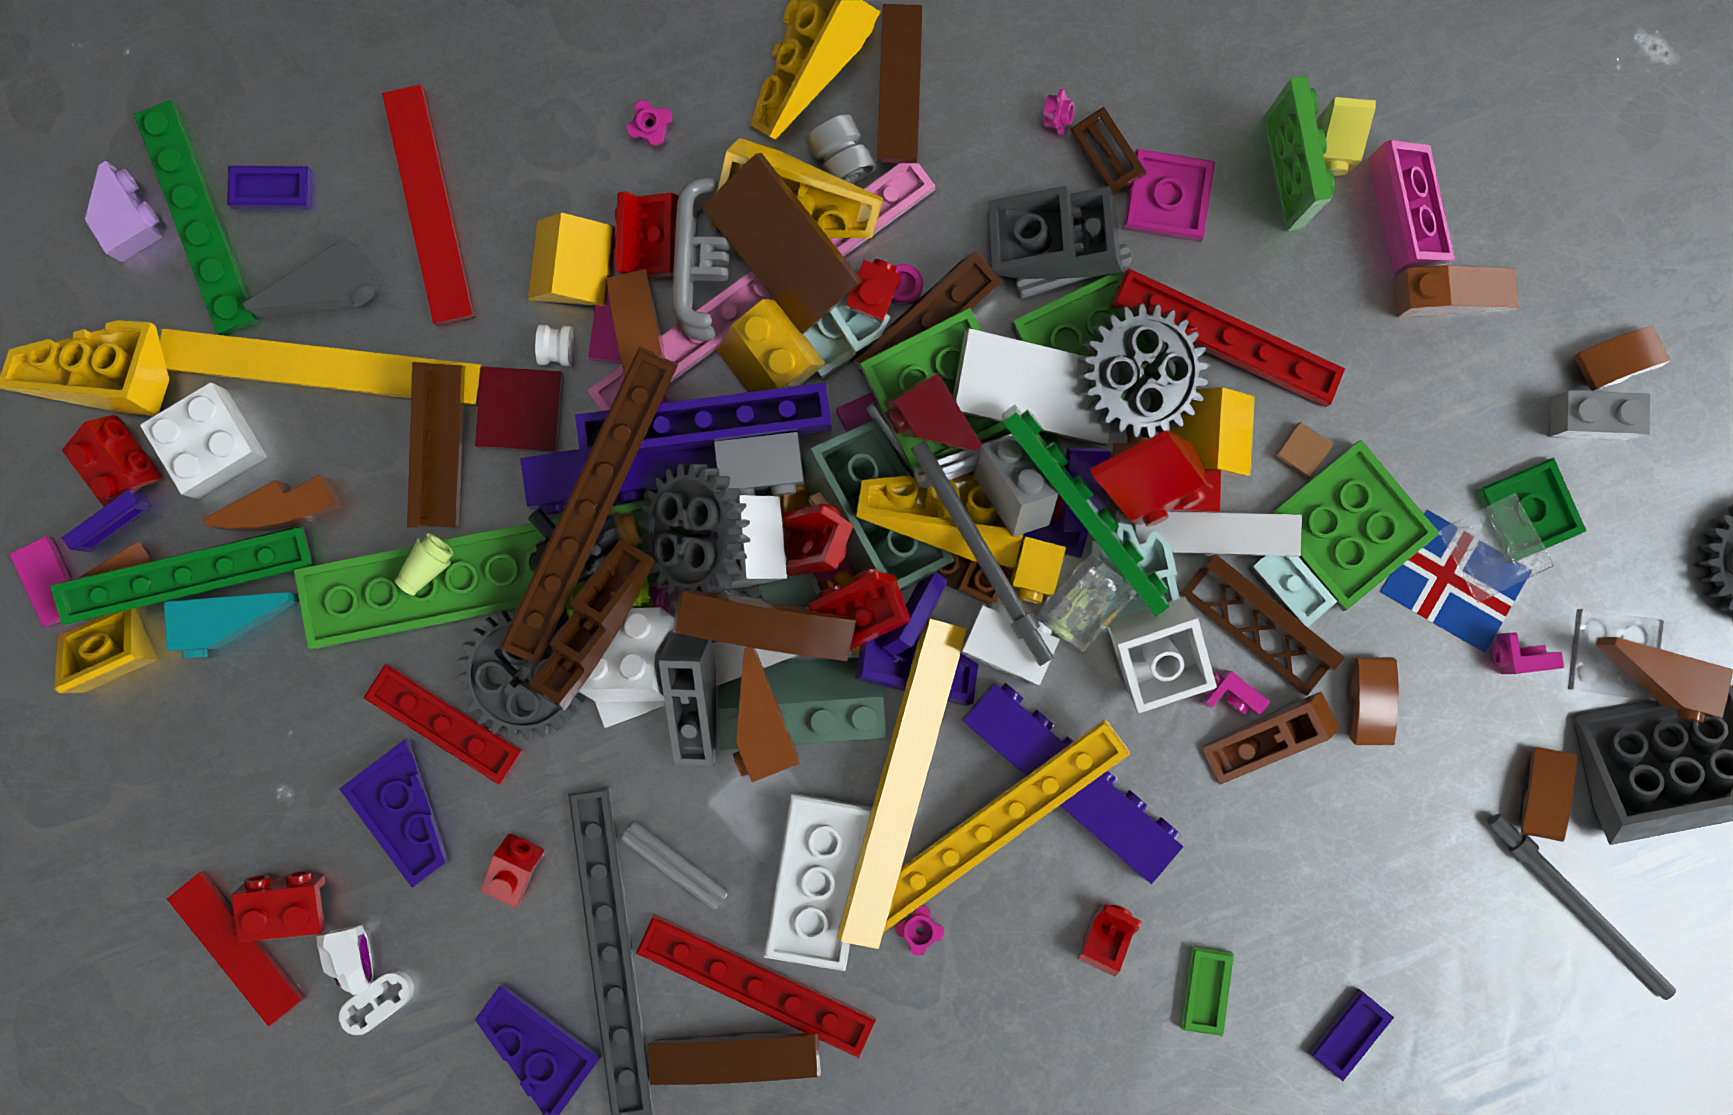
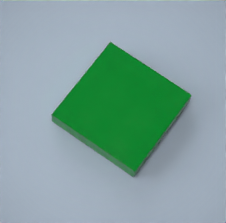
(1543, 499)

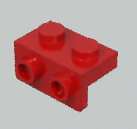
(645, 233)
(109, 459)
(815, 539)
(870, 600)
(278, 907)

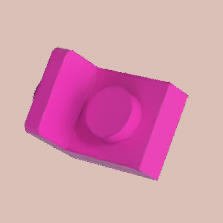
(1531, 659)
(1240, 697)

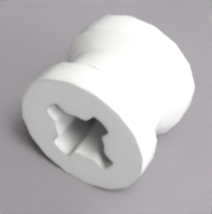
(554, 345)

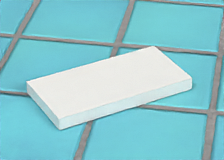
(1006, 371)
(815, 880)

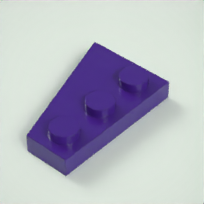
(892, 671)
(398, 812)
(537, 1049)

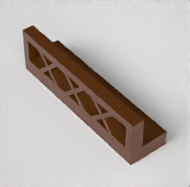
(956, 291)
(435, 445)
(1271, 613)

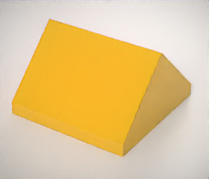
(571, 260)
(1221, 430)
(101, 652)

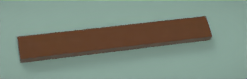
(589, 505)

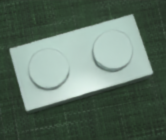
(1294, 587)

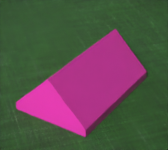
(1410, 205)

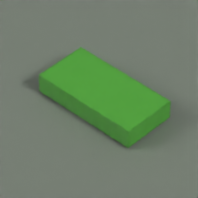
(1206, 990)

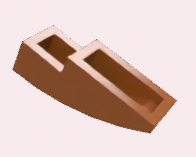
(634, 315)
(278, 506)

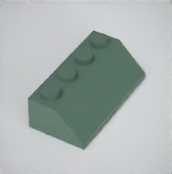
(837, 472)
(817, 703)

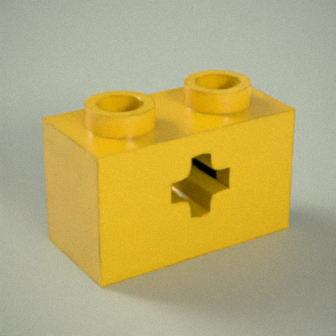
(1036, 570)

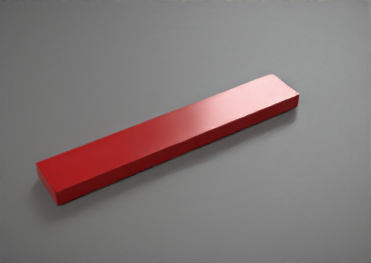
(428, 205)
(1236, 340)
(756, 985)

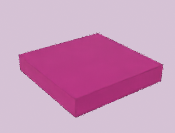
(1170, 197)

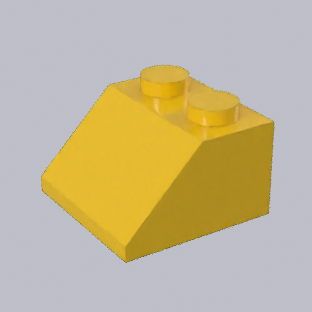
(768, 350)

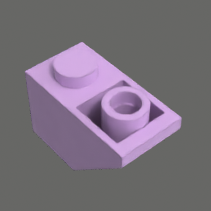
(117, 215)

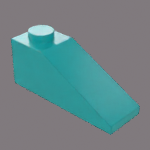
(217, 622)

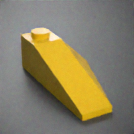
(814, 49)
(833, 203)
(100, 369)
(920, 514)

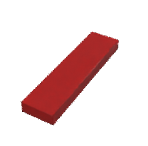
(443, 724)
(245, 963)

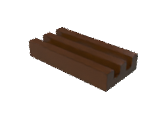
(1125, 178)

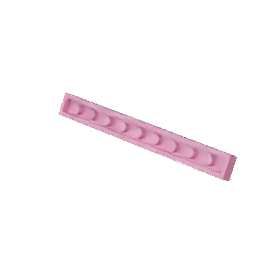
(900, 190)

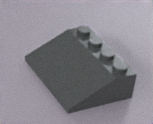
(1657, 770)

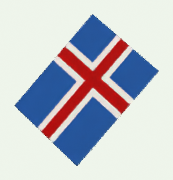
(1438, 592)

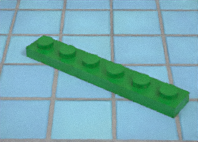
(195, 217)
(1076, 495)
(181, 575)

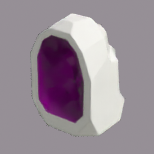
(347, 958)

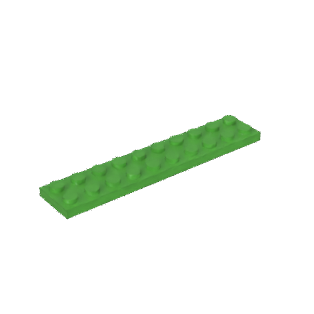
(486, 575)

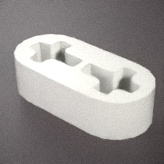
(381, 1010)

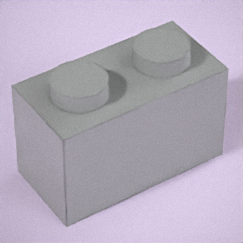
(1600, 415)
(761, 463)
(1015, 486)

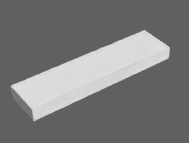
(1229, 533)

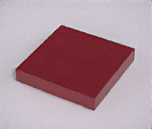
(519, 409)

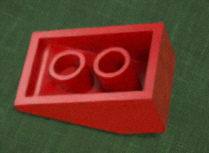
(1154, 478)

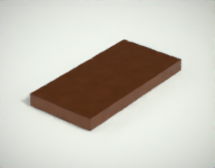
(781, 243)

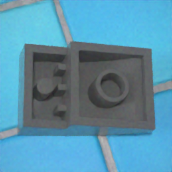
(1055, 234)

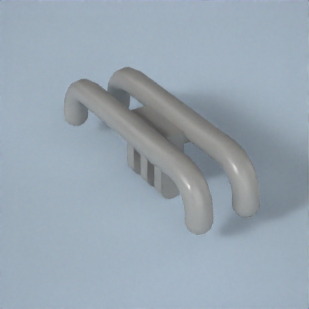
(695, 258)

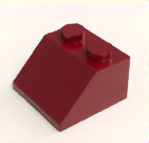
(930, 415)

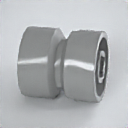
(838, 147)

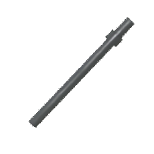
(1023, 624)
(1527, 851)

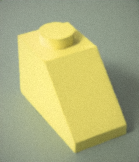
(1346, 132)

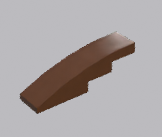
(899, 83)
(763, 625)
(591, 628)
(734, 1059)

